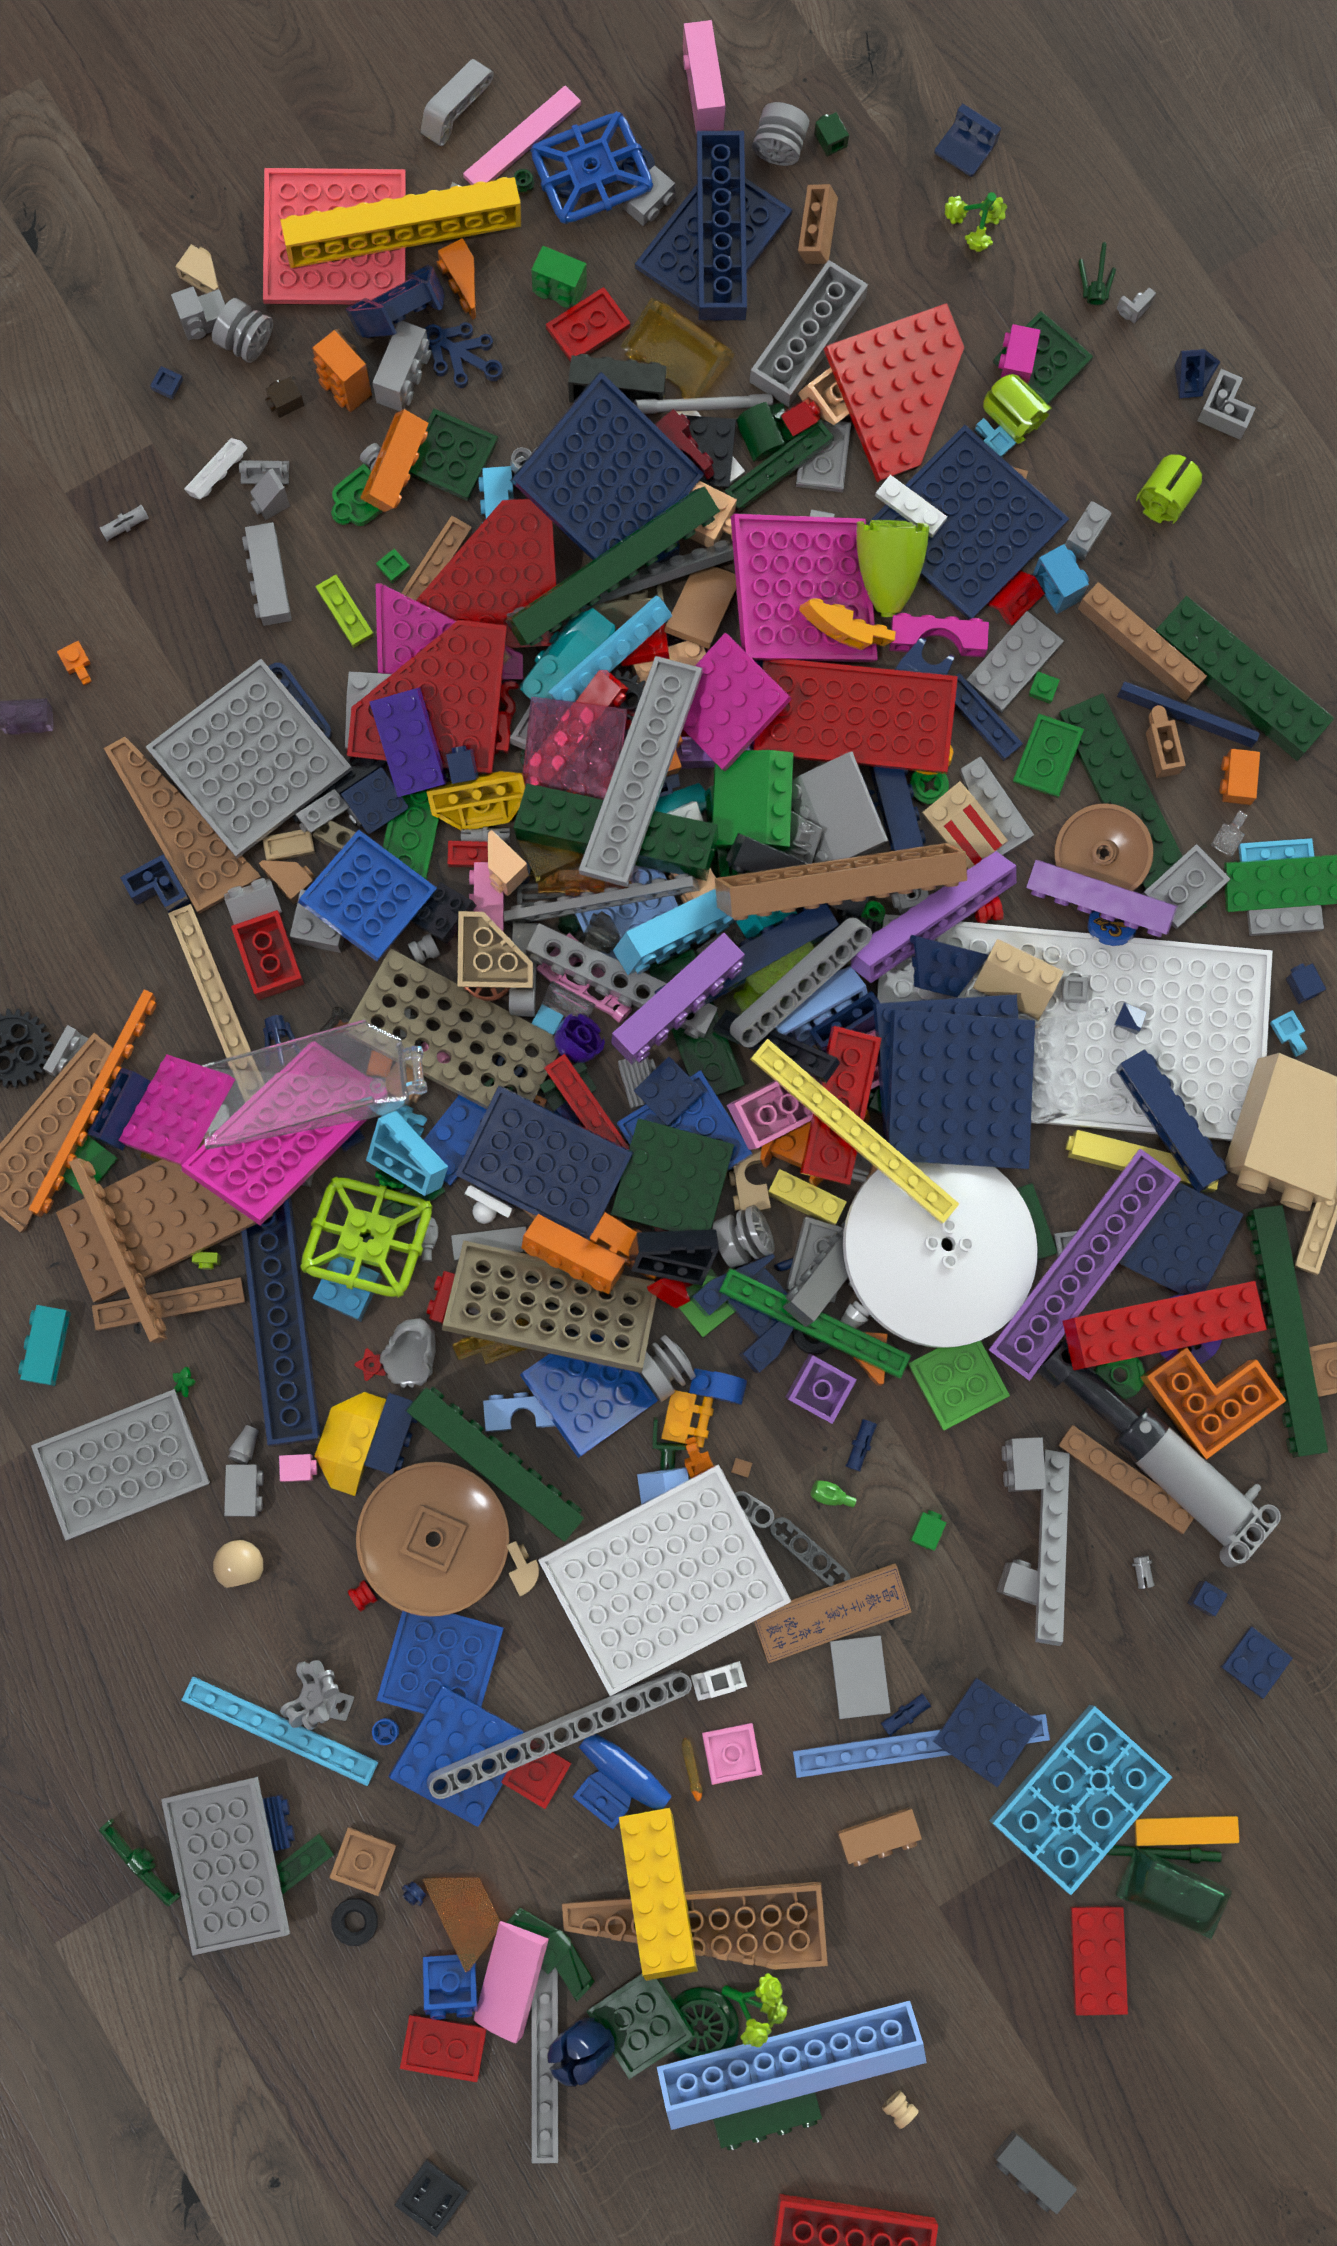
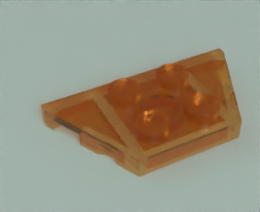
(573, 883)
(465, 1915)

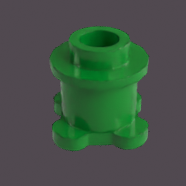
(876, 908)

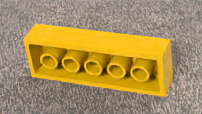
(657, 1894)

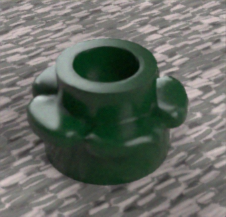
(524, 174)

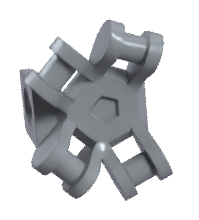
(316, 1697)

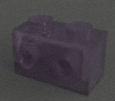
(26, 716)

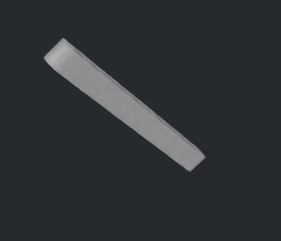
(546, 1733)

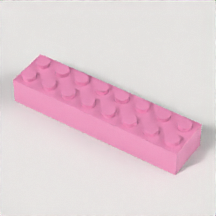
(772, 1112)

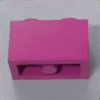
(1020, 352)

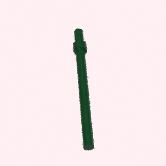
(1194, 1855)

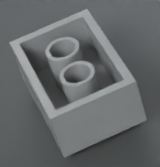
(401, 366)

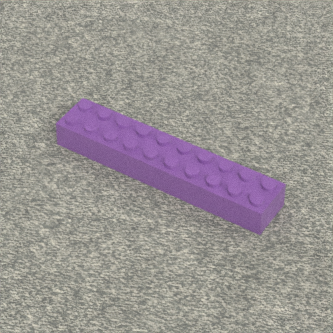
(1084, 1263)

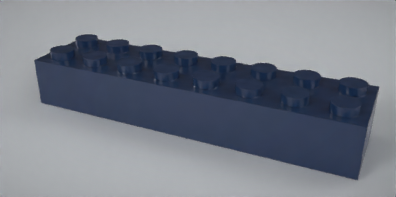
(721, 225)

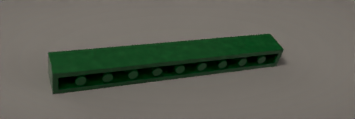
(612, 566)
(1287, 1331)

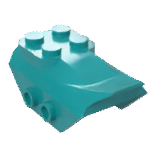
(566, 651)

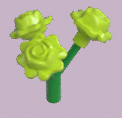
(991, 211)
(770, 1994)

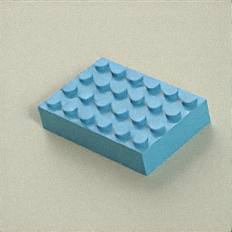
(1080, 1799)

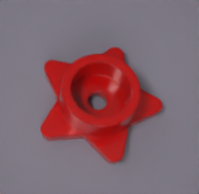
(369, 1371)

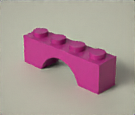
(968, 635)

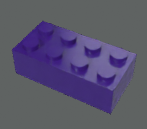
(408, 742)

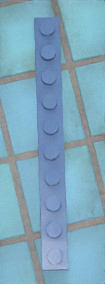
(881, 1751)

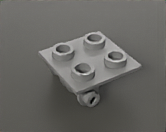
(803, 838)

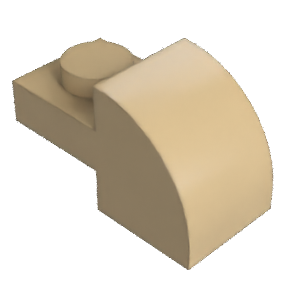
(527, 1574)

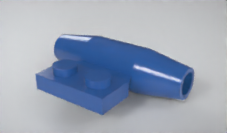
(617, 1781)

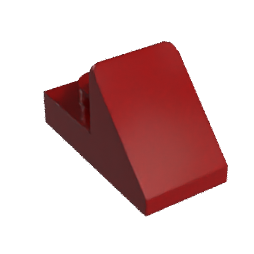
(671, 1291)

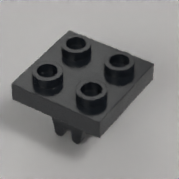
(441, 912)
(431, 2198)

